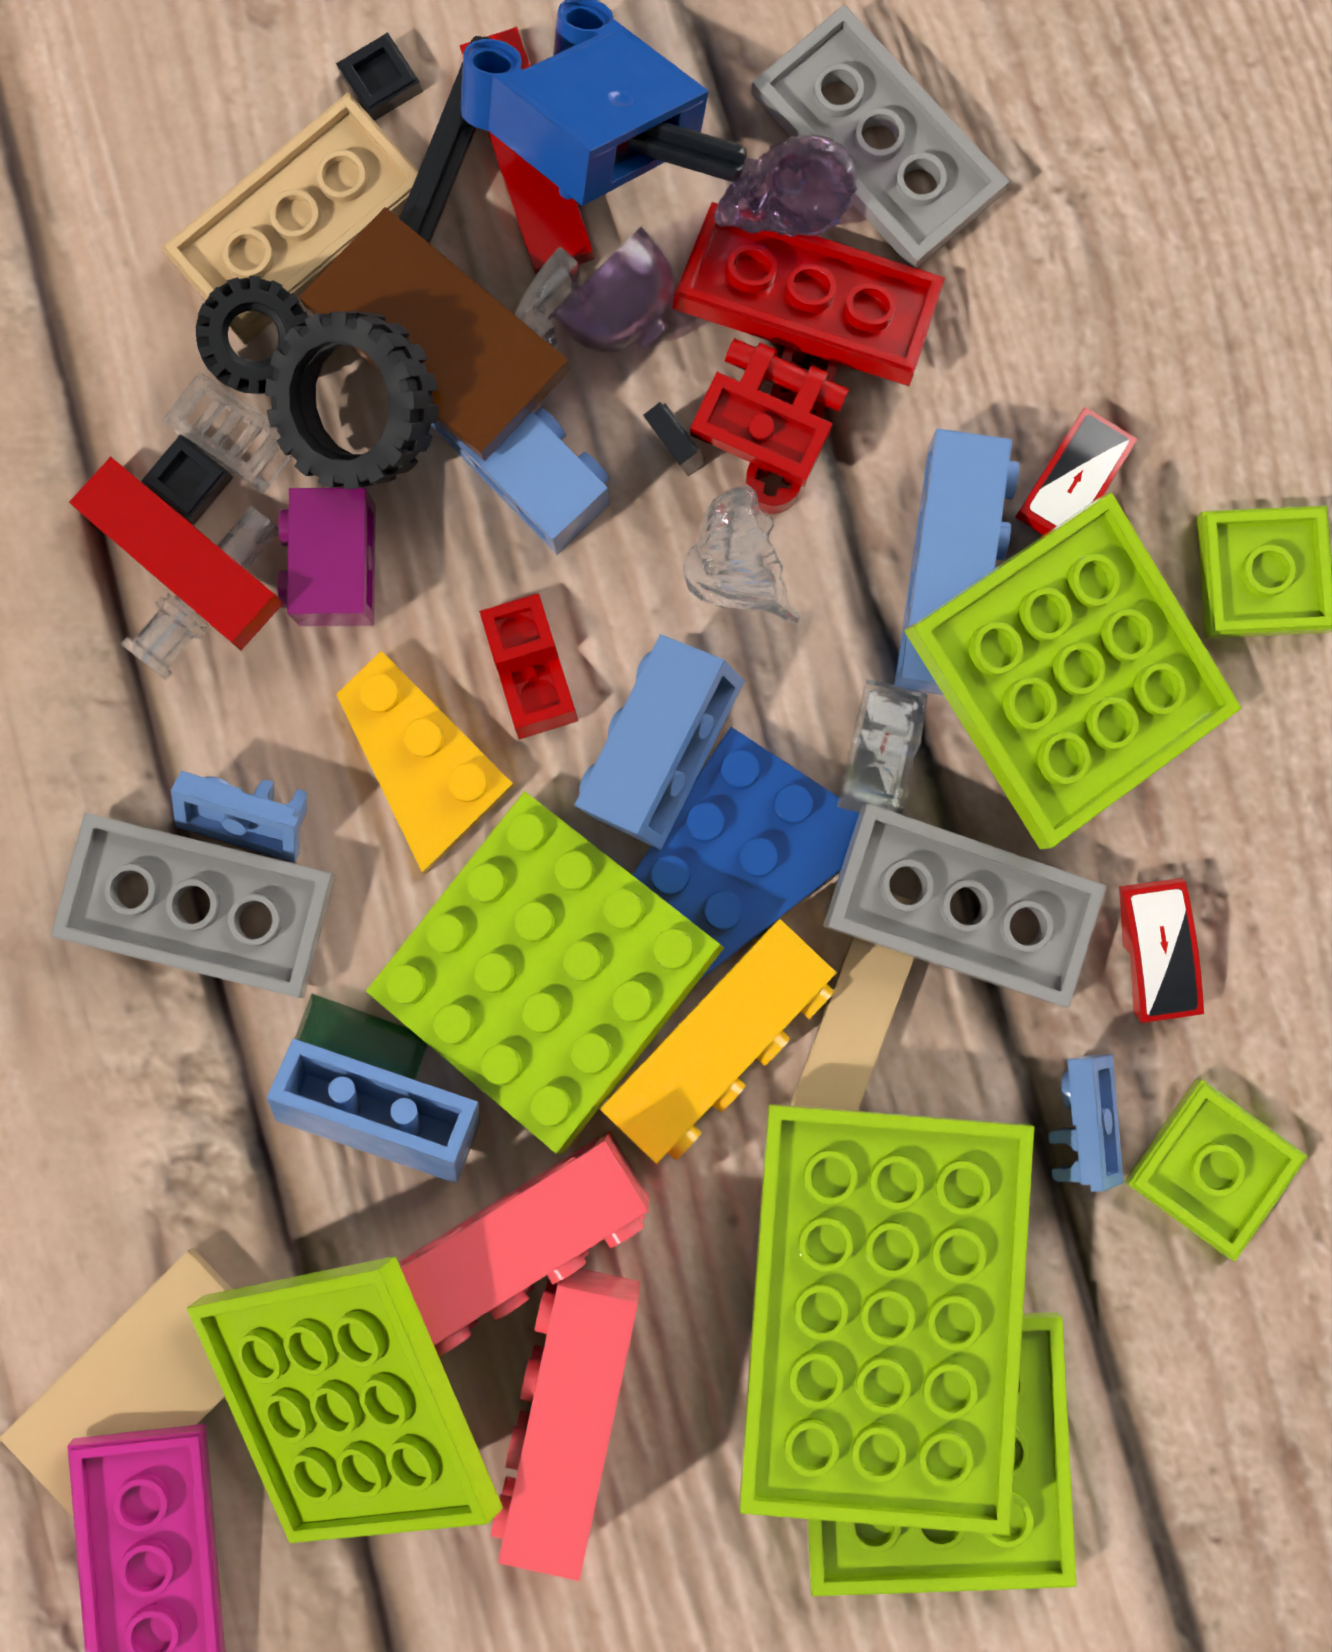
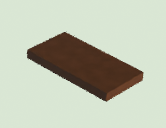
(482, 355)

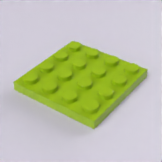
(1074, 670)
(544, 972)
(345, 1404)
(1041, 1544)

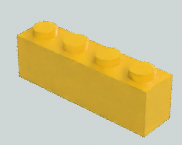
(718, 1042)

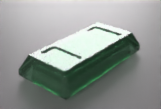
(361, 1036)

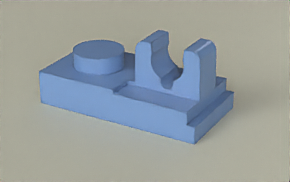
(242, 819)
(1091, 1096)

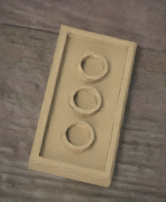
(296, 209)
(134, 1378)

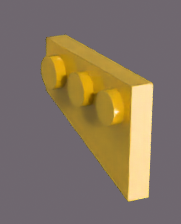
(421, 760)

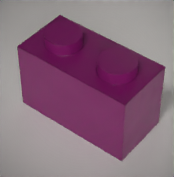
(328, 557)

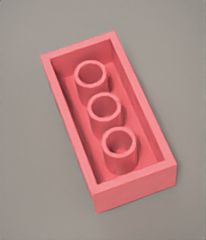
(524, 1237)
(568, 1431)

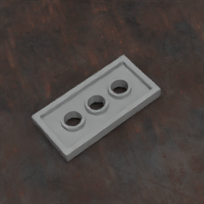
(887, 97)
(1000, 879)
(156, 930)

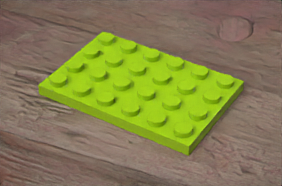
(887, 1320)

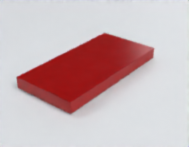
(811, 297)

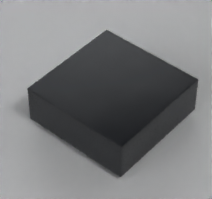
(379, 77)
(675, 438)
(187, 479)

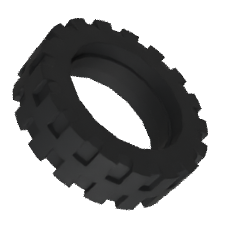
(295, 403)

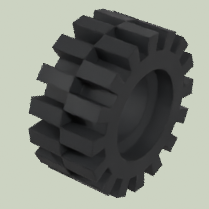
(218, 313)

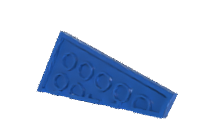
(747, 844)

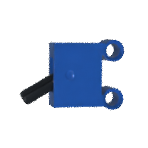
(594, 108)

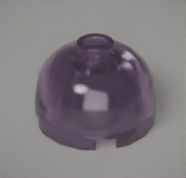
(622, 298)

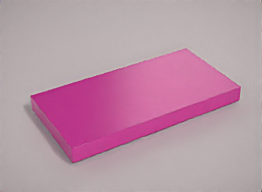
(146, 1541)

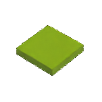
(1265, 571)
(1215, 1169)

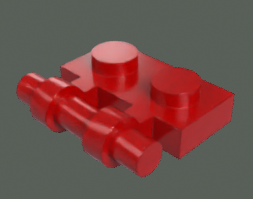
(762, 427)

